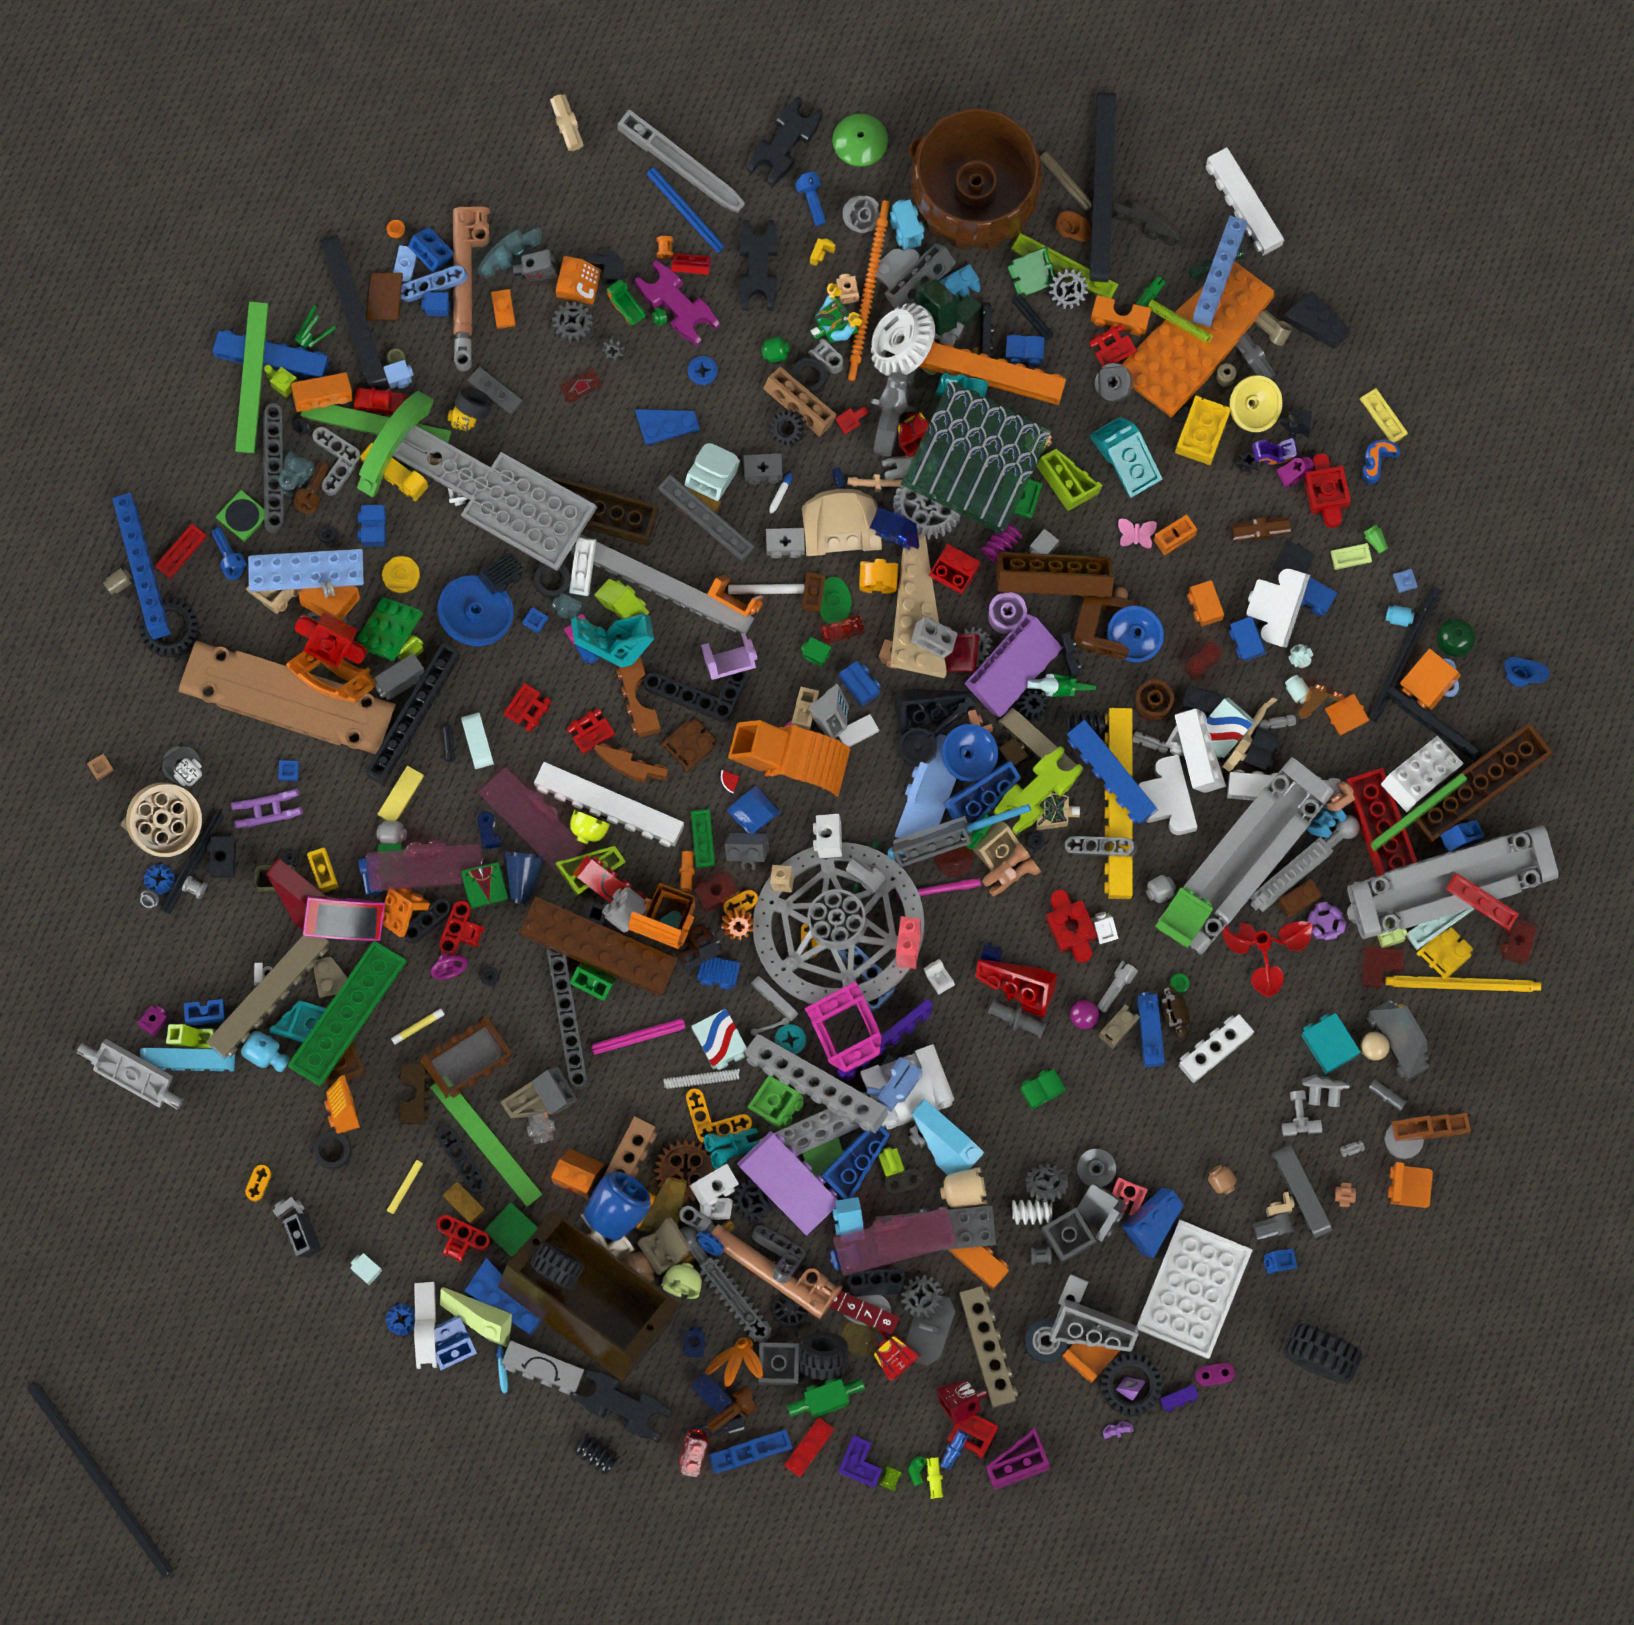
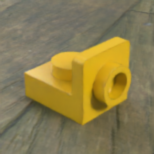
(818, 253)

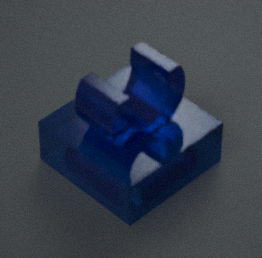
(991, 953)

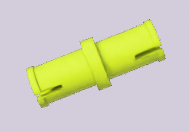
(934, 1478)

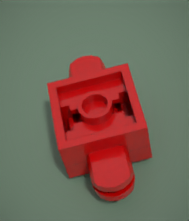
(1327, 490)
(325, 647)
(1071, 926)

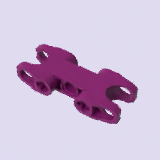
(666, 292)

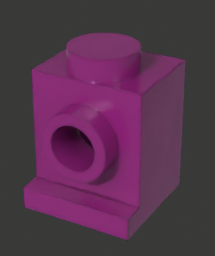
(153, 1027)

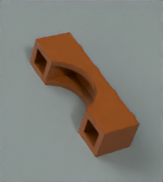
(645, 719)

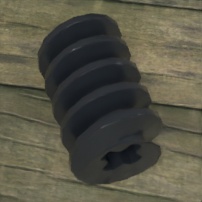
(1095, 722)
(596, 1454)

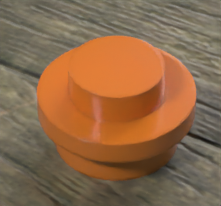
(395, 229)

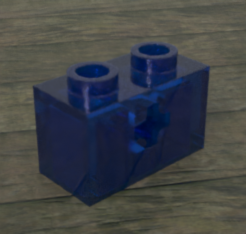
(711, 1393)

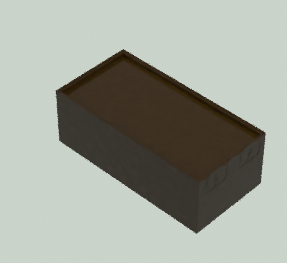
(608, 1311)

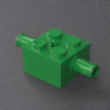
(826, 1398)

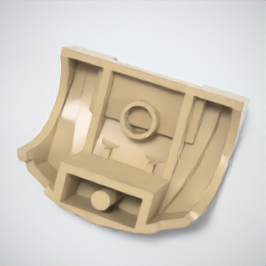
(839, 522)

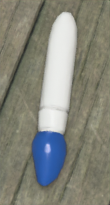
(780, 493)

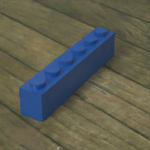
(296, 361)
(1112, 772)

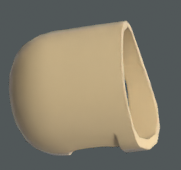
(1374, 1046)

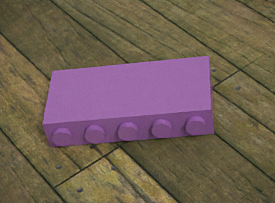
(1011, 664)
(789, 1182)

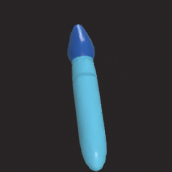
(502, 1372)

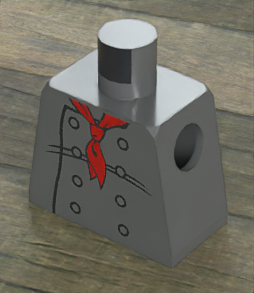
(537, 266)

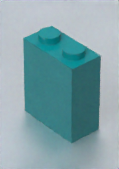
(1330, 1042)

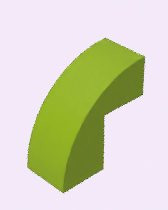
(188, 1037)

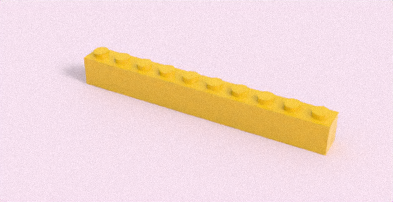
(1119, 824)

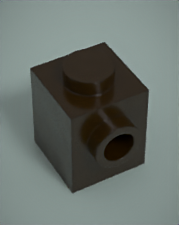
(1013, 751)

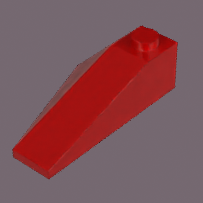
(1026, 984)

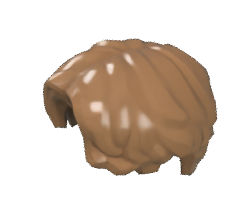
(640, 1264)

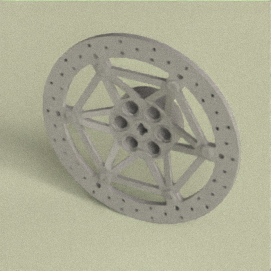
(834, 929)

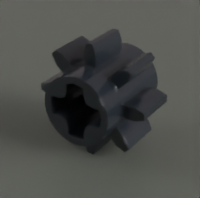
(1244, 465)

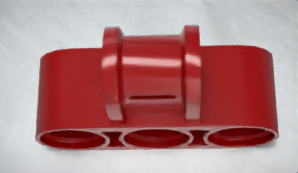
(378, 400)
(466, 932)
(461, 1244)

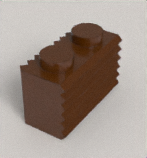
(1299, 898)

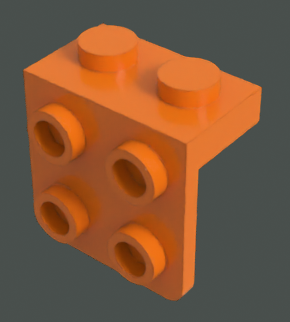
(399, 908)
(1410, 1186)

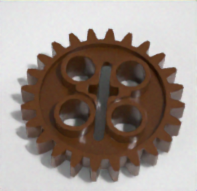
(668, 1170)

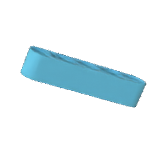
(187, 1059)

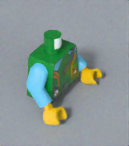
(834, 319)

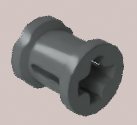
(1040, 1255)

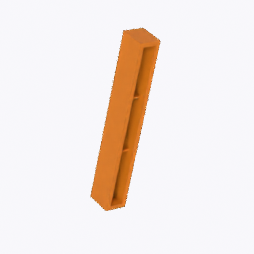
(997, 373)

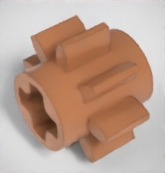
(1345, 1195)

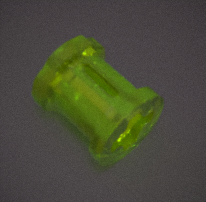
(890, 1479)

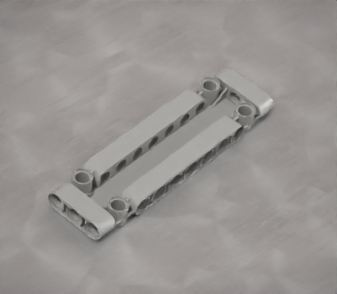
(1256, 846)
(1418, 890)

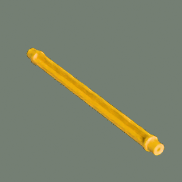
(1465, 984)

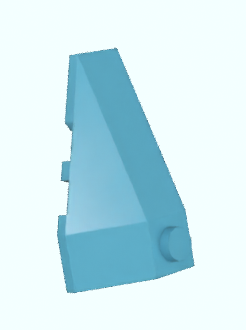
(948, 1144)

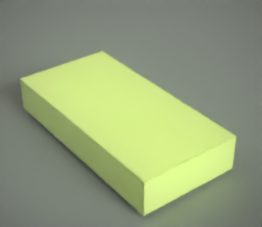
(1351, 556)

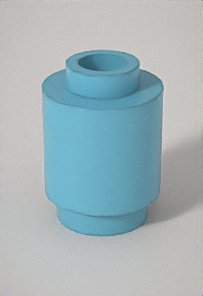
(1399, 615)

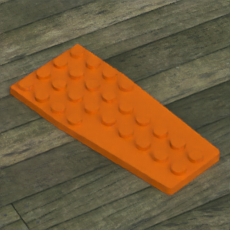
(1175, 363)

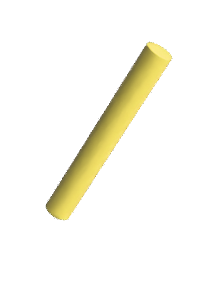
(404, 1187)

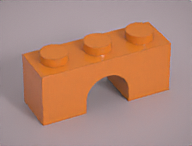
(1135, 321)

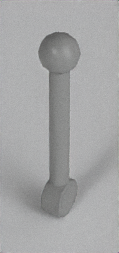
(785, 1021)

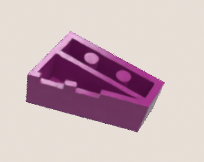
(1019, 1462)

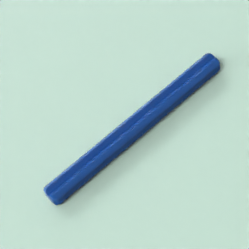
(685, 209)

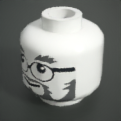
(187, 772)

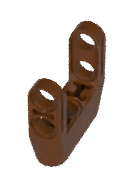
(1088, 624)

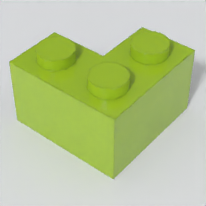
(620, 599)

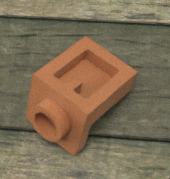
(977, 720)
(1341, 799)

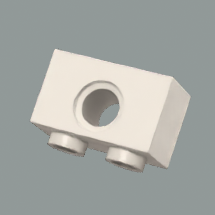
(831, 845)
(722, 1177)

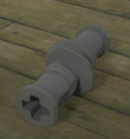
(1017, 1018)

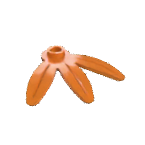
(742, 1349)

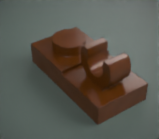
(813, 592)

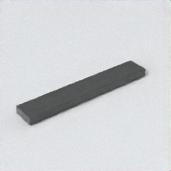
(706, 518)

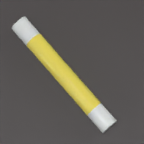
(417, 1026)

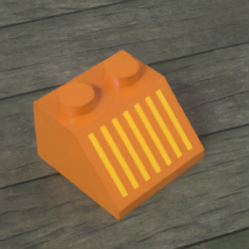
(342, 1106)

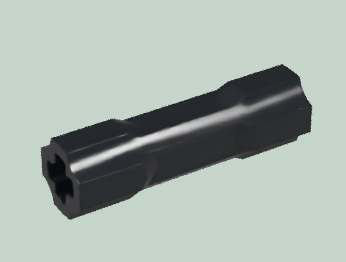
(731, 1426)

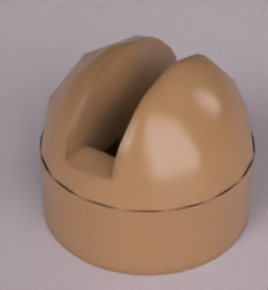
(1120, 592)

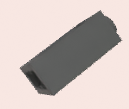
(399, 678)

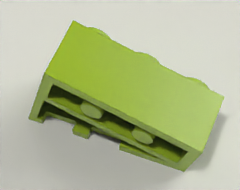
(1067, 480)

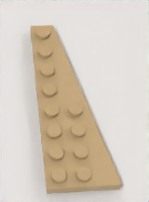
(915, 602)

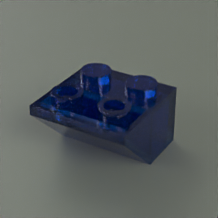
(895, 529)

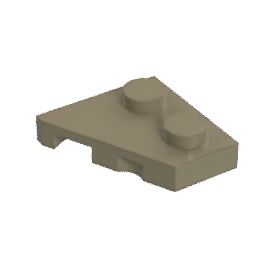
(328, 977)
(523, 1102)

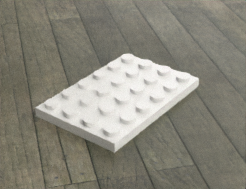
(1194, 1289)

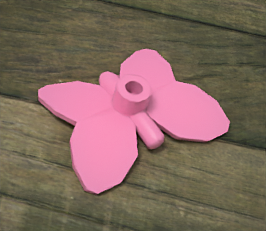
(1135, 534)

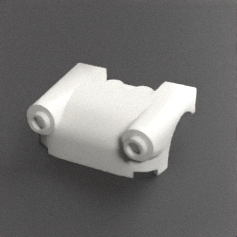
(931, 1086)

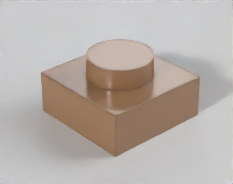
(100, 767)

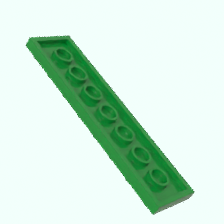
(347, 1013)

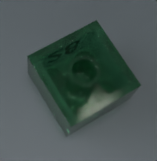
(941, 305)

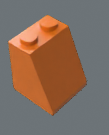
(577, 1173)

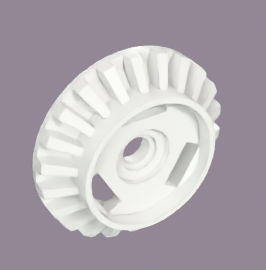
(919, 332)

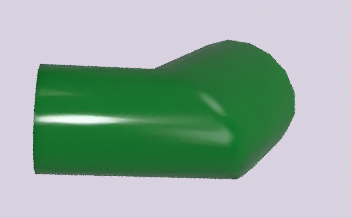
(915, 1469)

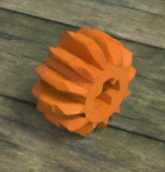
(744, 923)

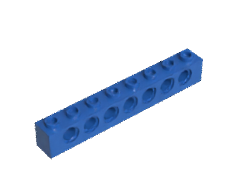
(141, 566)

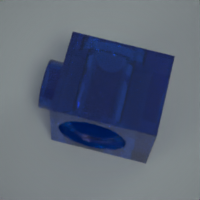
(697, 1351)

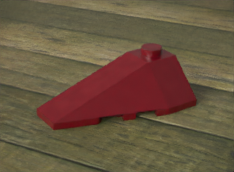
(292, 890)

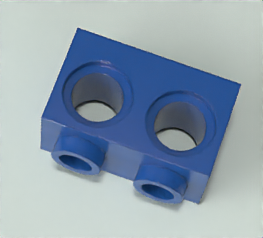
(430, 249)

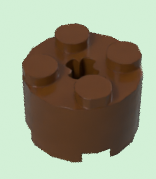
(1164, 696)

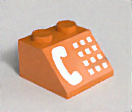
(577, 280)

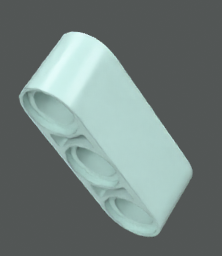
(477, 740)

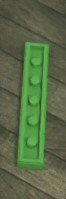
(1418, 812)

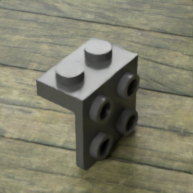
(1101, 1210)

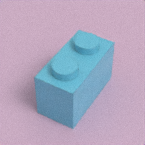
(848, 1216)

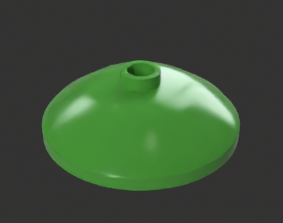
(858, 150)

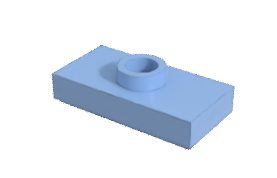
(405, 263)

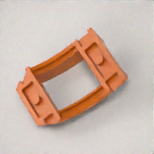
(358, 679)

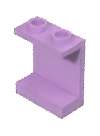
(730, 661)

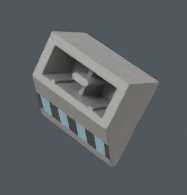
(831, 712)

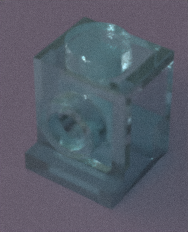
(567, 606)

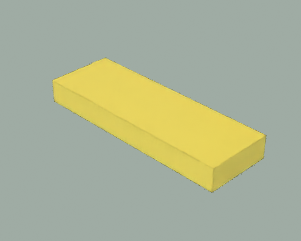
(1383, 416)
(401, 794)

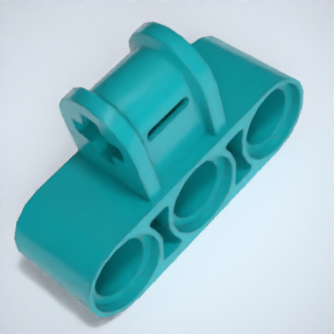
(968, 383)

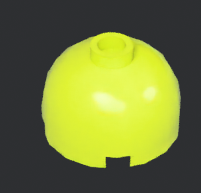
(587, 827)

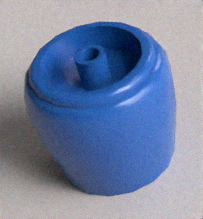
(617, 1205)

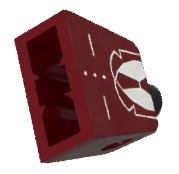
(960, 1400)

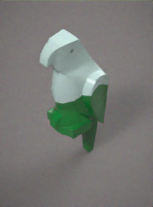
(1058, 685)

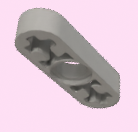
(770, 994)

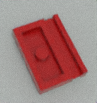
(691, 263)

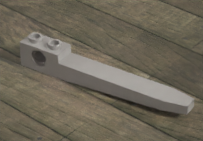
(664, 149)

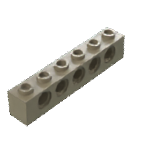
(996, 1396)

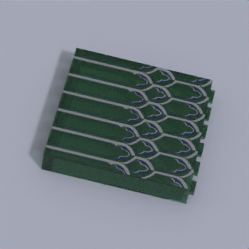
(975, 457)

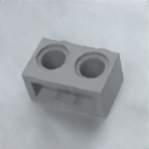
(934, 637)

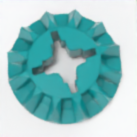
(795, 1032)

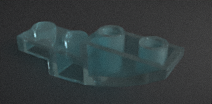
(501, 254)

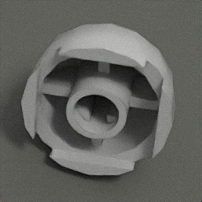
(861, 214)

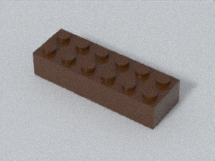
(1054, 574)

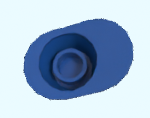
(1522, 671)

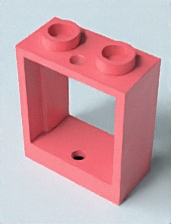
(908, 942)

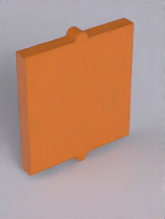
(1347, 716)

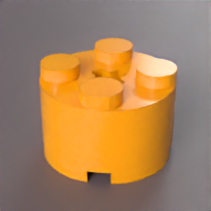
(878, 576)

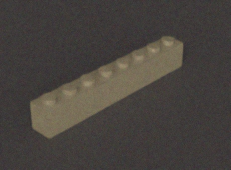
(266, 994)

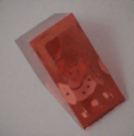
(842, 629)

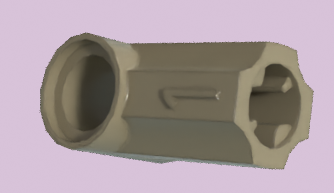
(1278, 330)

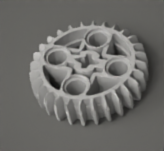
(926, 513)

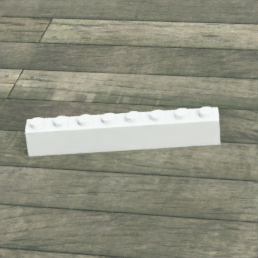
(609, 804)

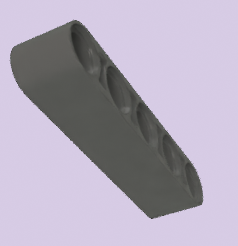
(1302, 1190)

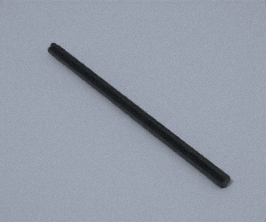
(100, 1480)

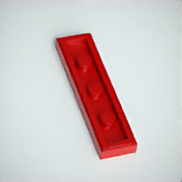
(1481, 901)

